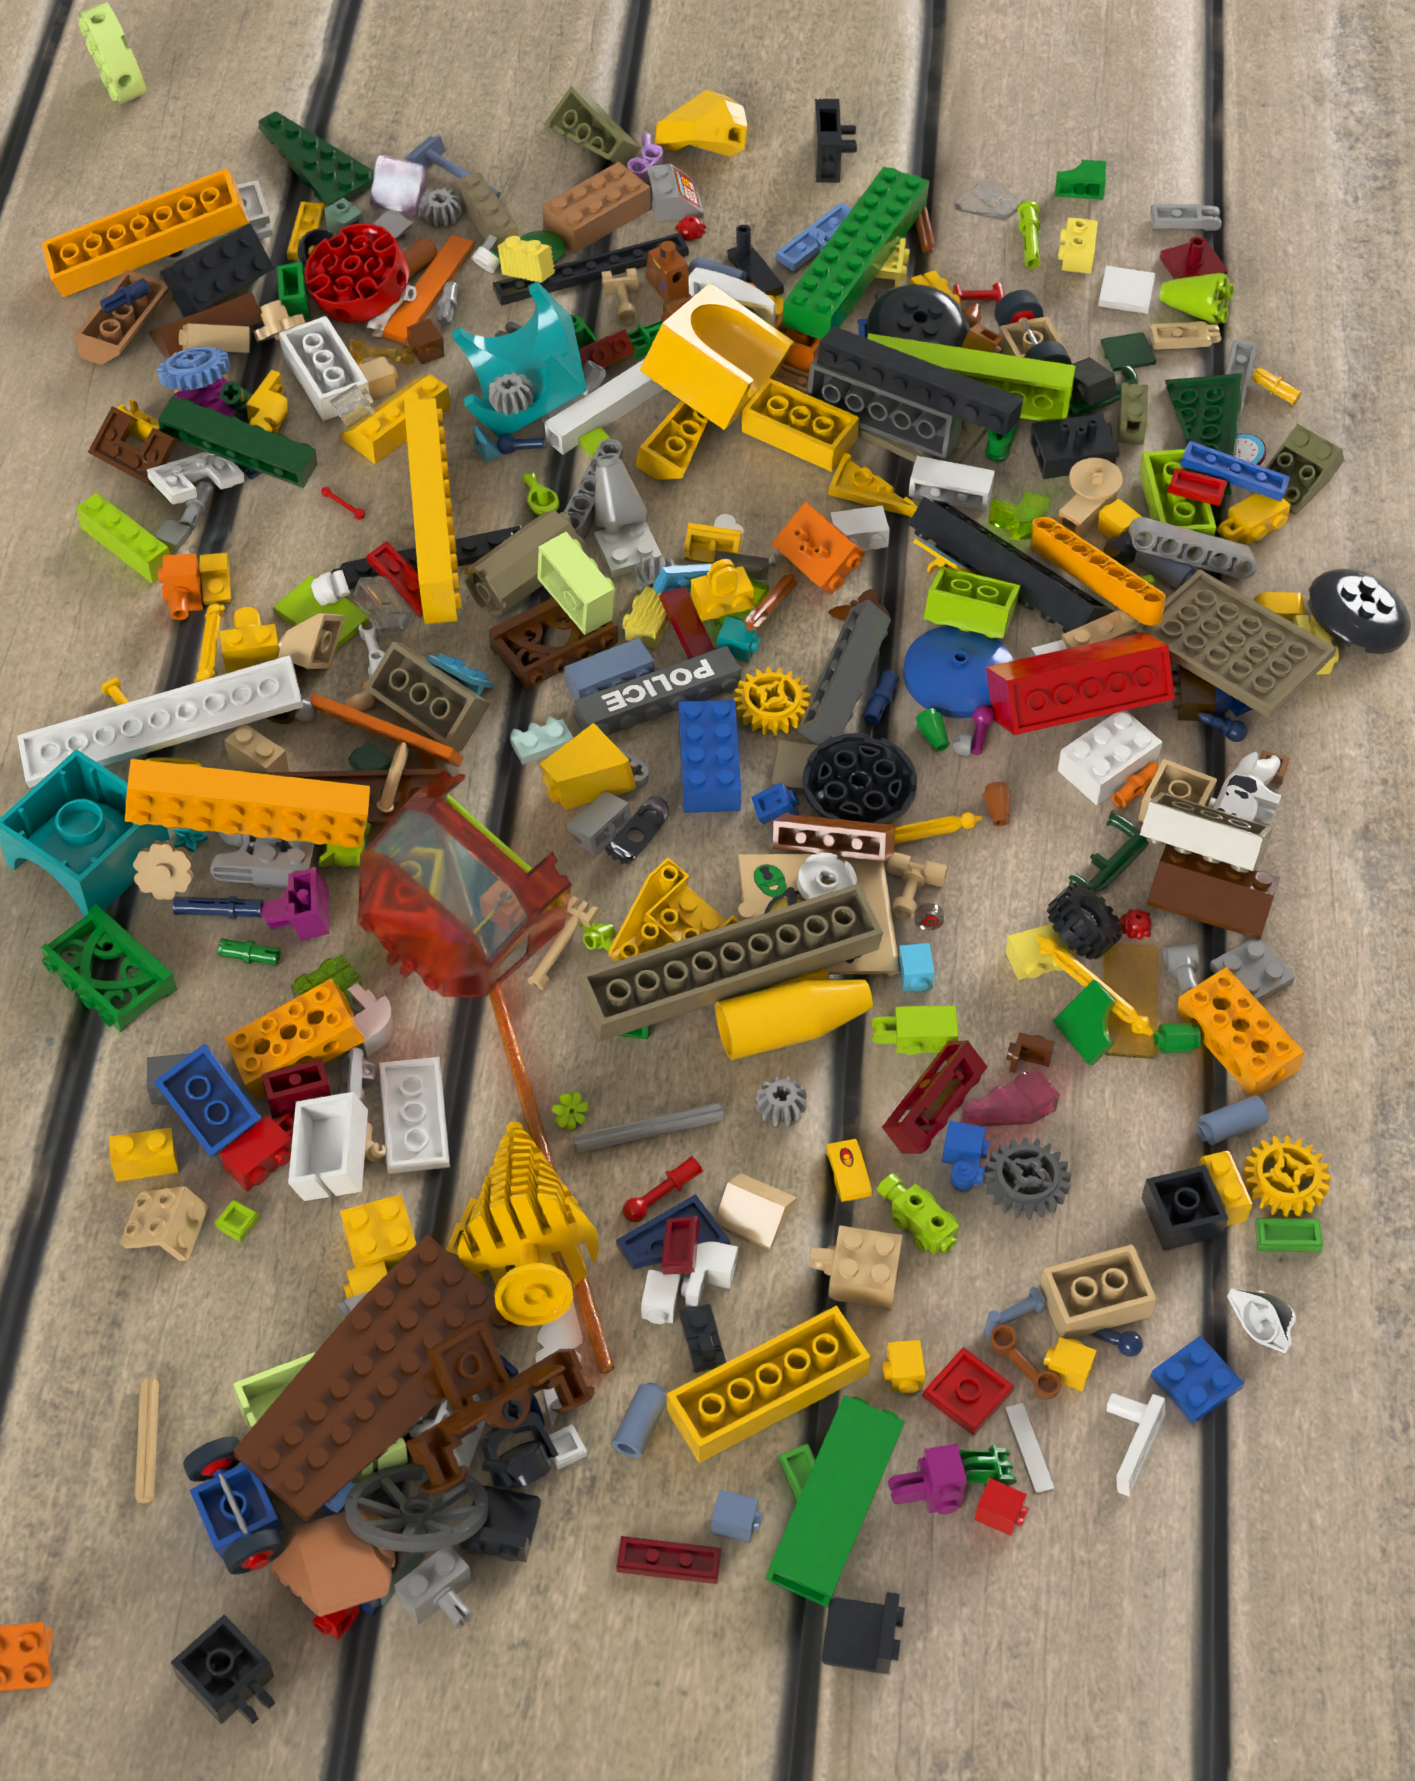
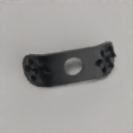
(648, 820)

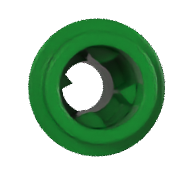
(933, 729)

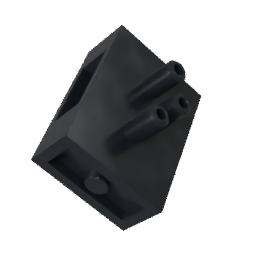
(828, 140)
(1069, 440)

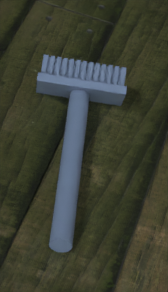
(431, 151)

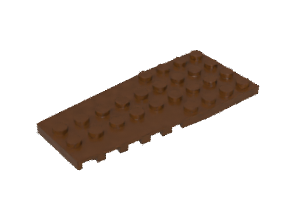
(367, 1379)

